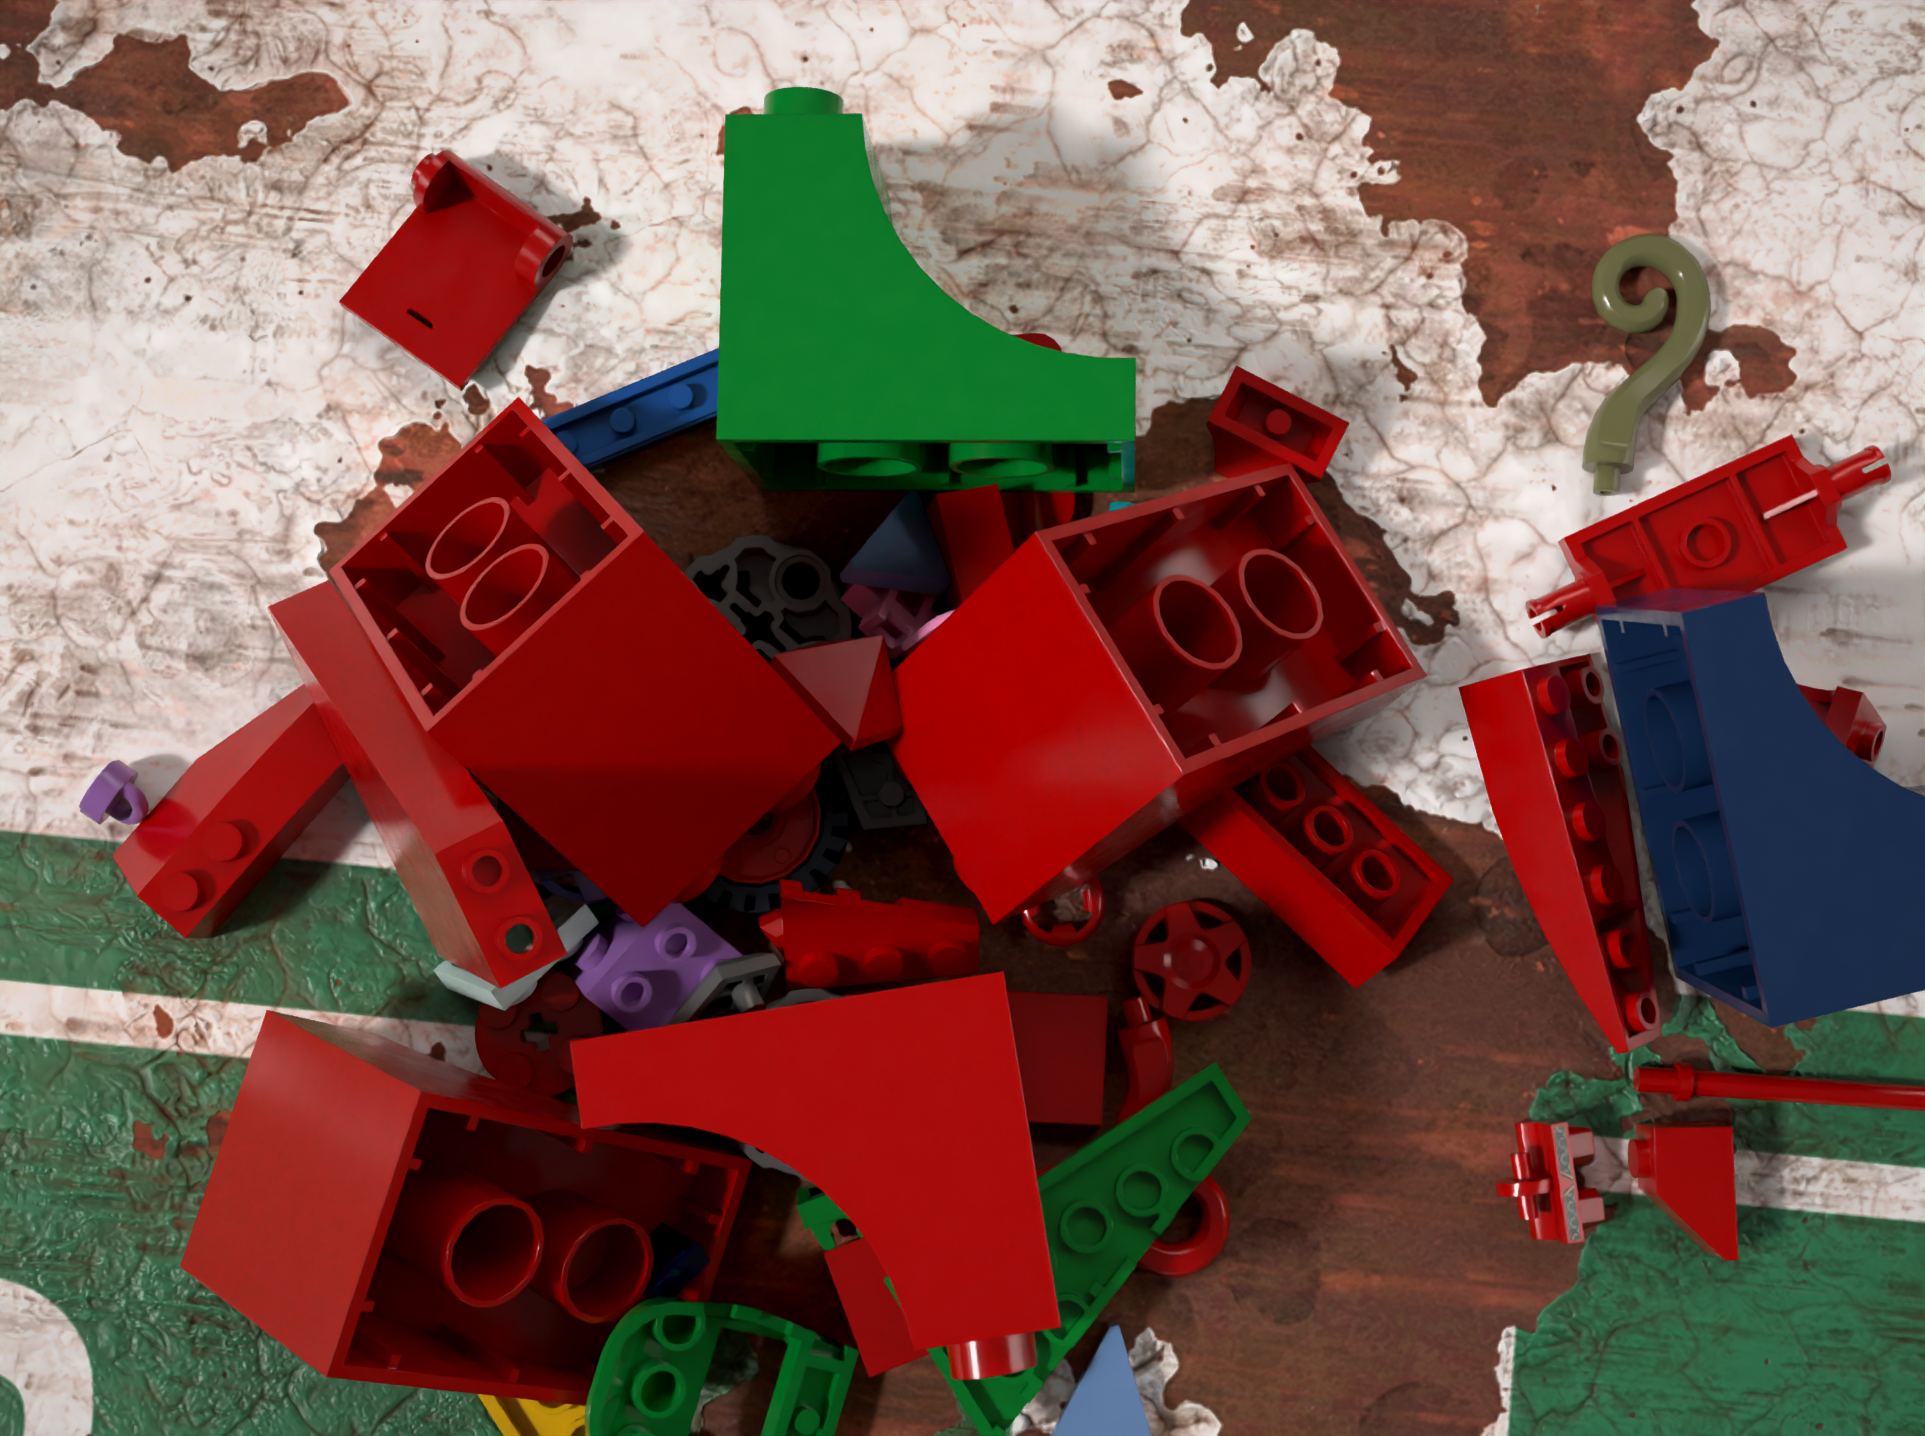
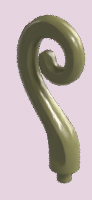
(1613, 430)

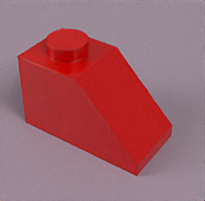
(1691, 1179)

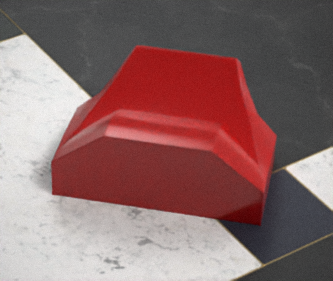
(1268, 426)

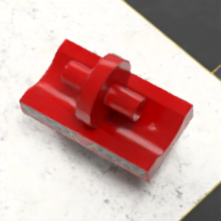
(1547, 1181)

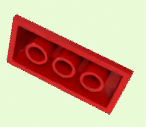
(1323, 861)

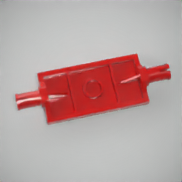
(1713, 532)

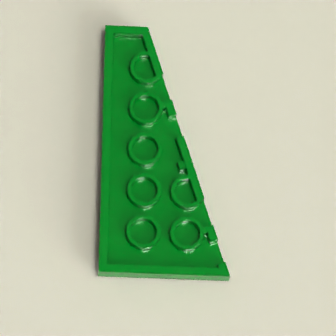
(1103, 1216)

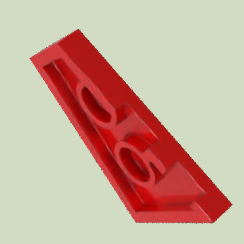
(865, 942)

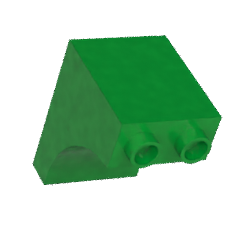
(856, 364)

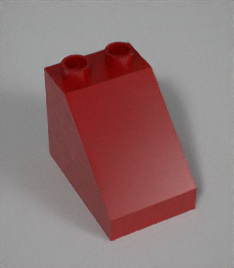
(579, 667)

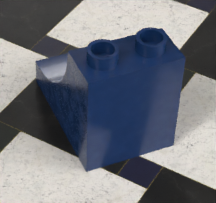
(1769, 842)

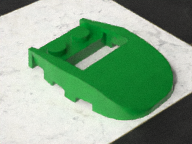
(660, 1360)

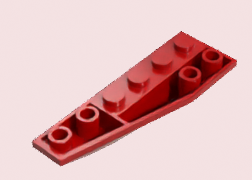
(1570, 833)

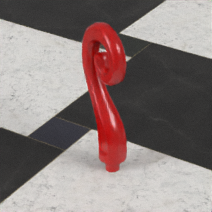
(1150, 1071)

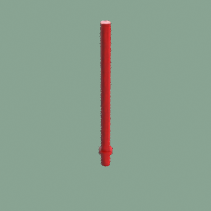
(1684, 1082)

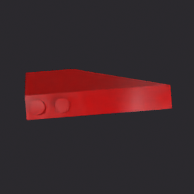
(233, 816)

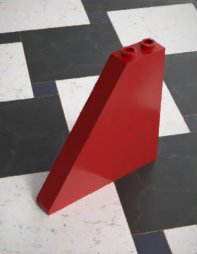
(420, 798)

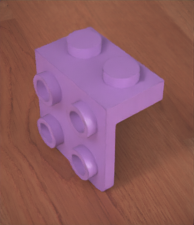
(650, 970)

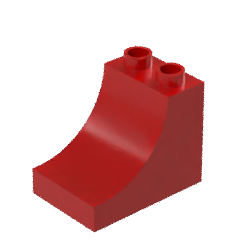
(1136, 678)
(899, 1115)
(441, 1219)

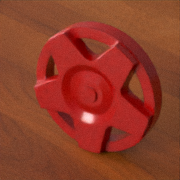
(1191, 961)

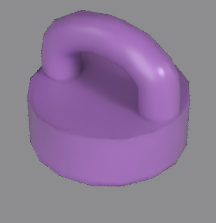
(108, 791)

